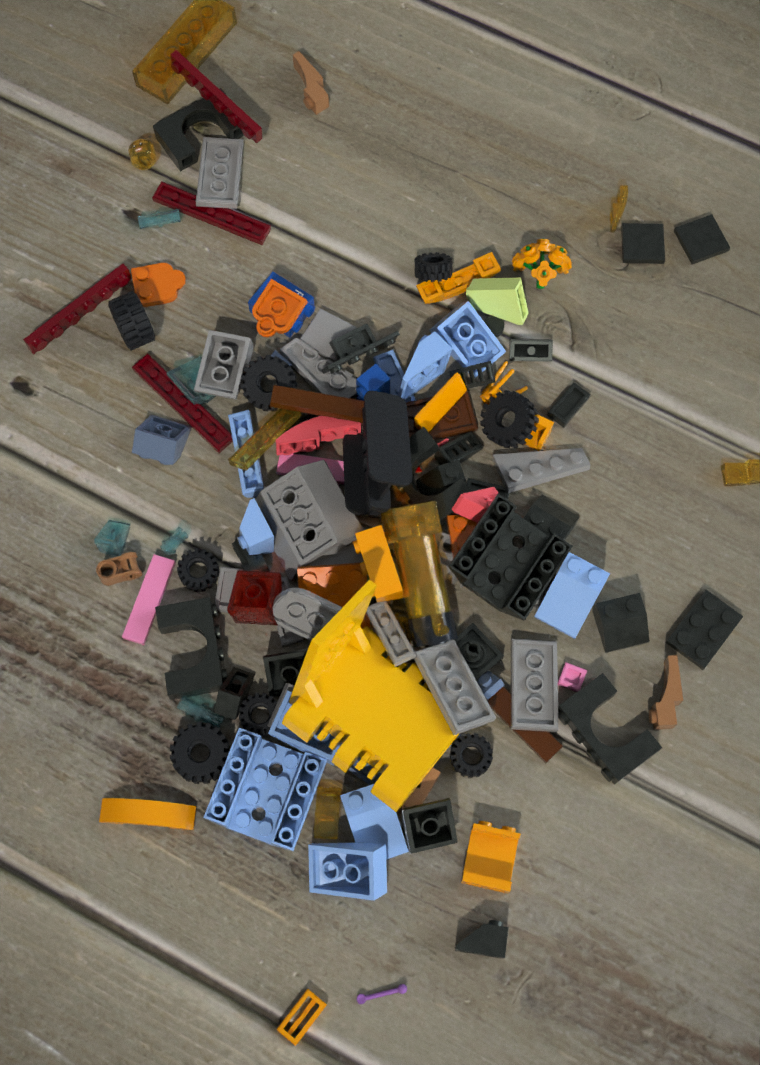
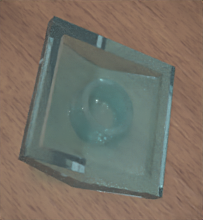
(185, 379)

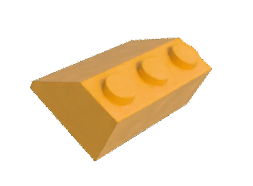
(378, 563)

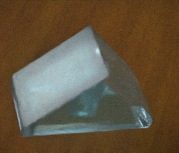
(112, 538)

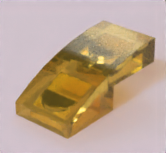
(618, 208)
(741, 473)
(327, 812)

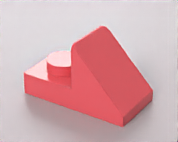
(474, 503)

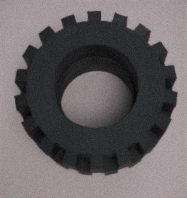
(131, 320)

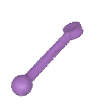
(361, 998)

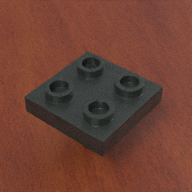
(478, 651)

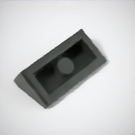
(530, 350)

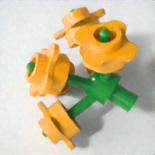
(544, 271)

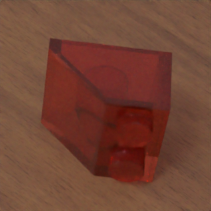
(254, 597)

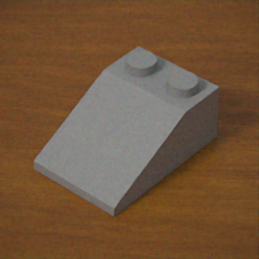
(223, 364)

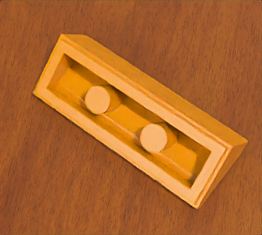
(440, 403)

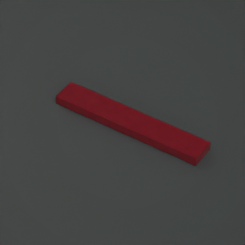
(219, 217)
(194, 415)

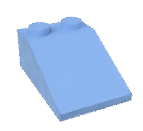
(468, 337)
(426, 364)
(572, 595)
(314, 746)
(373, 821)
(348, 869)

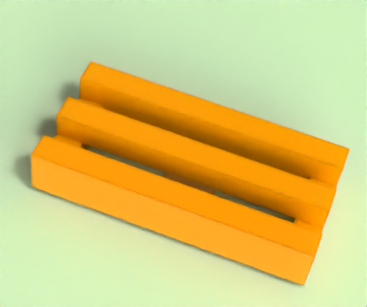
(315, 999)

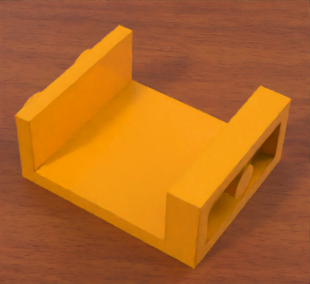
(490, 857)

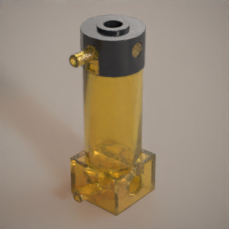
(421, 573)

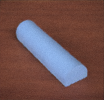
(242, 430)

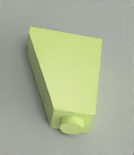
(499, 298)

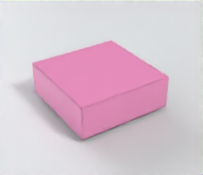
(572, 677)

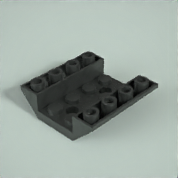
(521, 571)

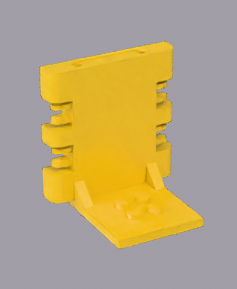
(368, 705)

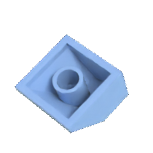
(255, 531)

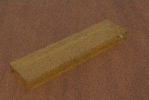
(263, 439)

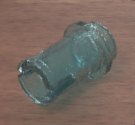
(173, 542)

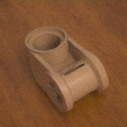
(120, 569)

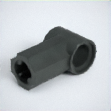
(249, 562)

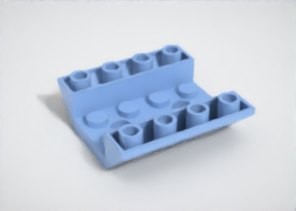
(249, 785)

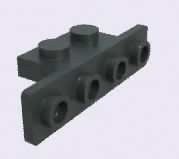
(354, 344)

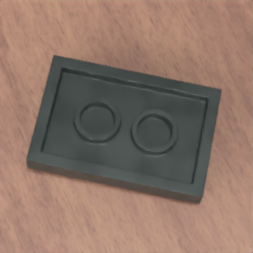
(704, 629)

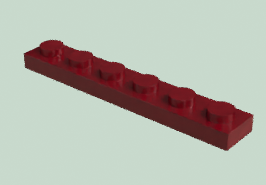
(212, 93)
(77, 309)

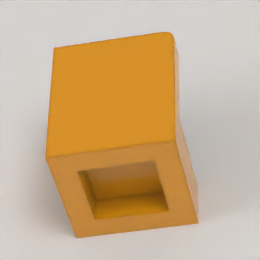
(543, 431)

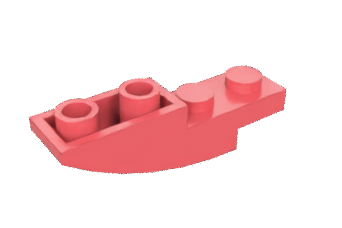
(310, 433)

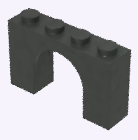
(171, 130)
(421, 448)
(207, 674)
(614, 761)

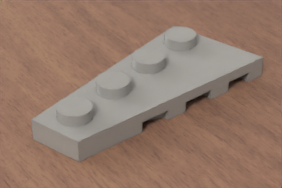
(310, 365)
(537, 467)

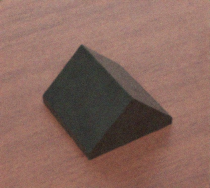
(282, 669)

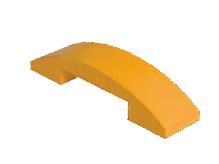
(482, 267)
(147, 813)

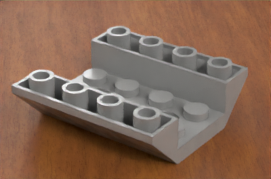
(316, 507)

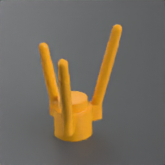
(491, 390)

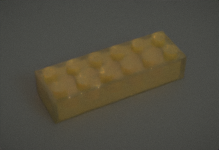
(193, 36)

